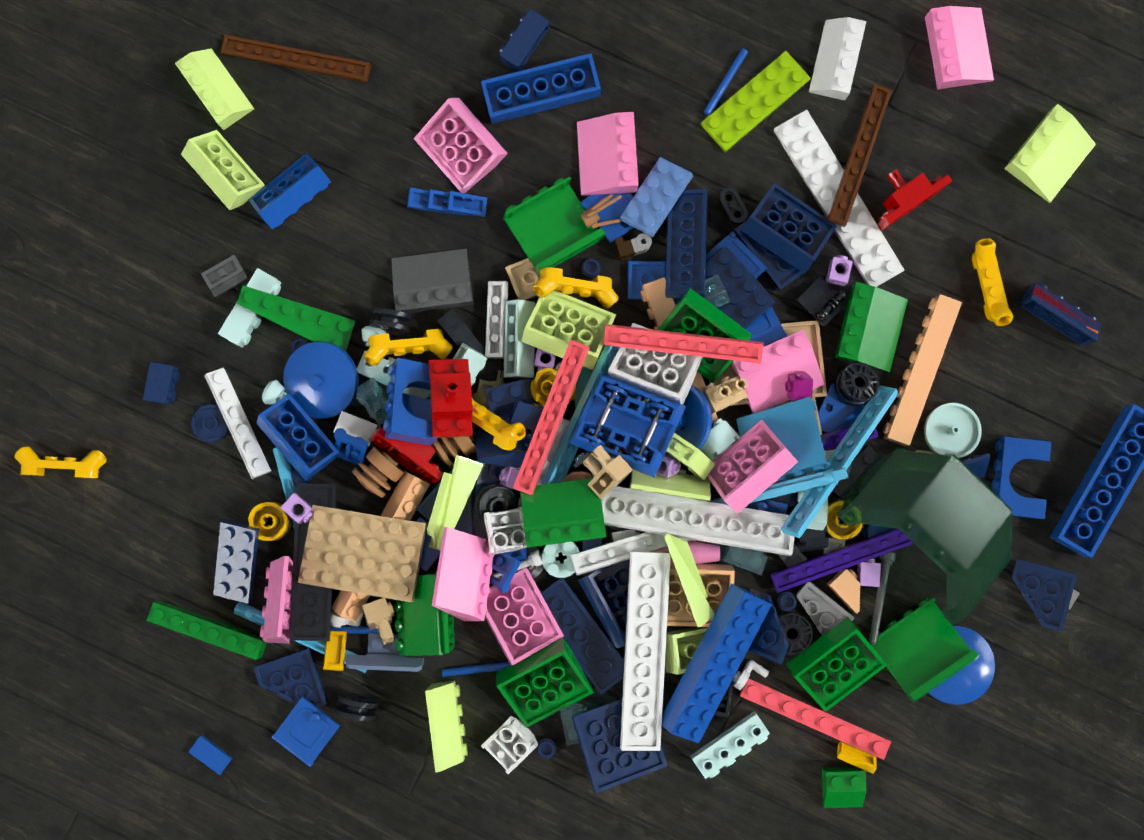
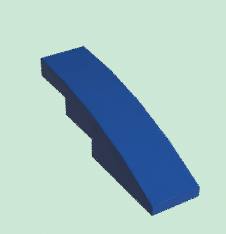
(447, 202)

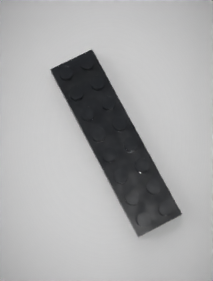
(310, 604)

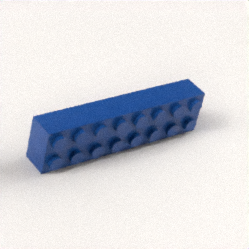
(1104, 485)
(714, 663)

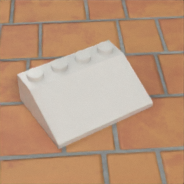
(655, 371)

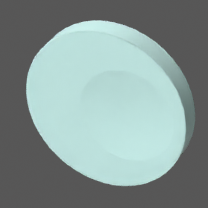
(952, 430)

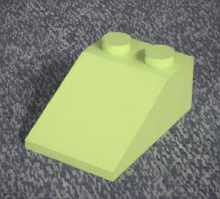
(681, 648)

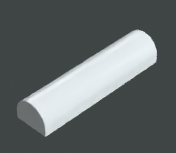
(496, 319)

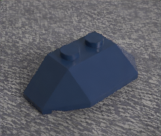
(502, 398)

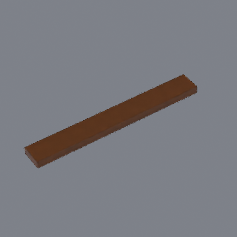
(295, 58)
(859, 155)

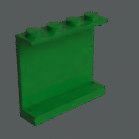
(551, 226)
(923, 650)

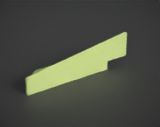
(452, 498)
(689, 578)

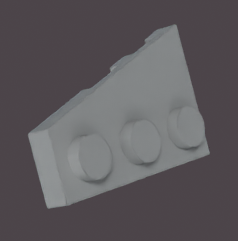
(821, 608)

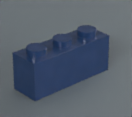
(524, 40)

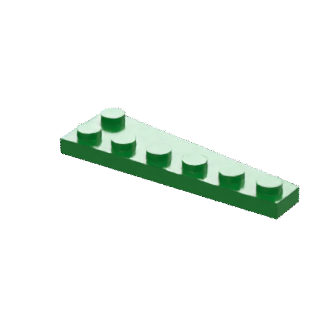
(299, 318)

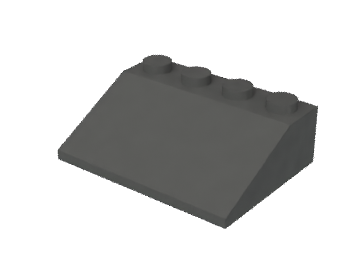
(432, 281)

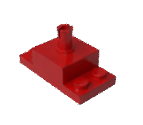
(909, 196)
(450, 398)
(410, 455)

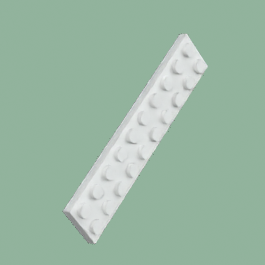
(822, 176)
(697, 520)
(645, 651)

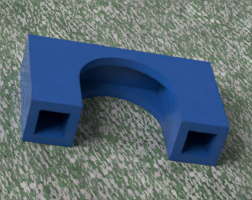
(399, 422)
(1009, 452)

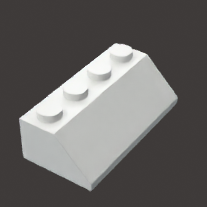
(837, 57)

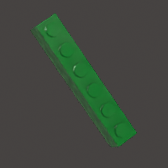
(207, 629)

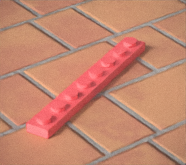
(683, 343)
(551, 417)
(815, 718)

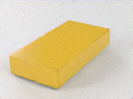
(335, 651)
(856, 757)

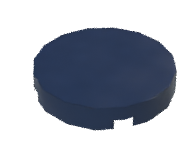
(209, 424)

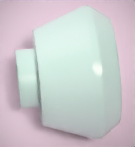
(369, 331)
(273, 392)

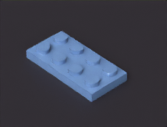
(656, 196)

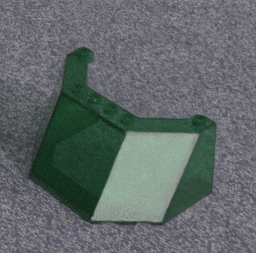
(944, 514)

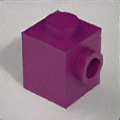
(799, 386)

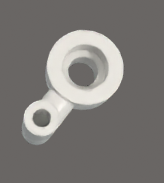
(338, 621)
(741, 677)

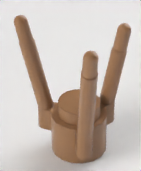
(591, 216)

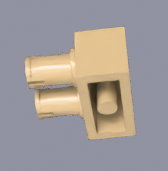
(726, 393)
(607, 474)
(379, 616)

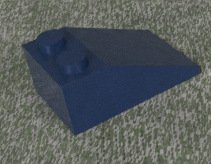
(490, 453)

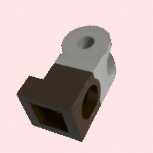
(632, 247)

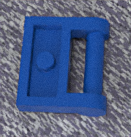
(355, 449)
(507, 566)

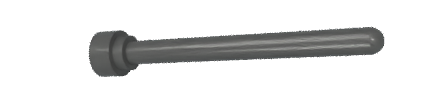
(886, 561)

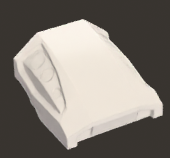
(505, 531)
(510, 743)

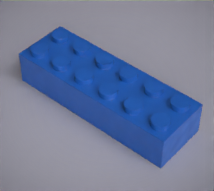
(541, 88)

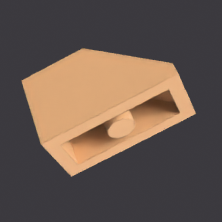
(847, 588)

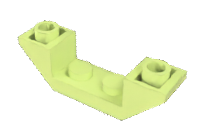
(690, 456)

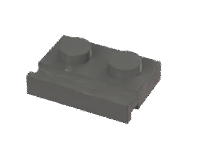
(225, 276)

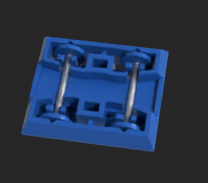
(628, 424)

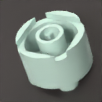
(719, 439)
(554, 566)

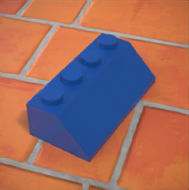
(289, 191)

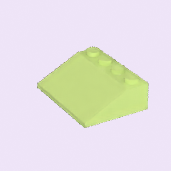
(1051, 153)
(563, 319)
(676, 485)
(445, 724)

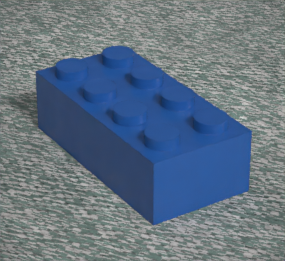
(297, 437)

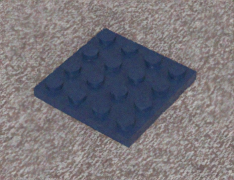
(746, 294)
(599, 741)

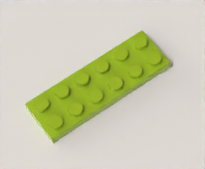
(755, 101)

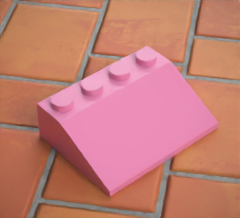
(958, 46)
(460, 145)
(608, 154)
(768, 379)
(750, 466)
(463, 575)
(278, 604)
(521, 618)

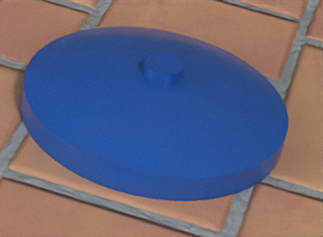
(321, 379)
(696, 419)
(973, 679)

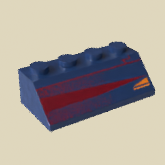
(1060, 314)

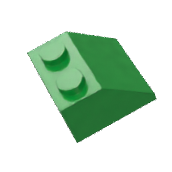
(843, 787)

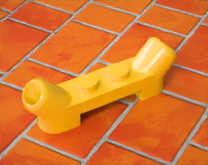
(553, 279)
(995, 300)
(432, 341)
(504, 434)
(33, 465)

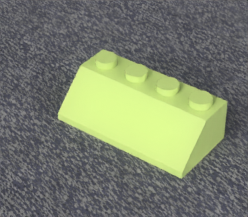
(214, 87)
(222, 169)

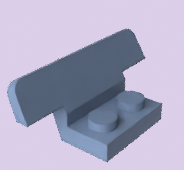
(383, 657)

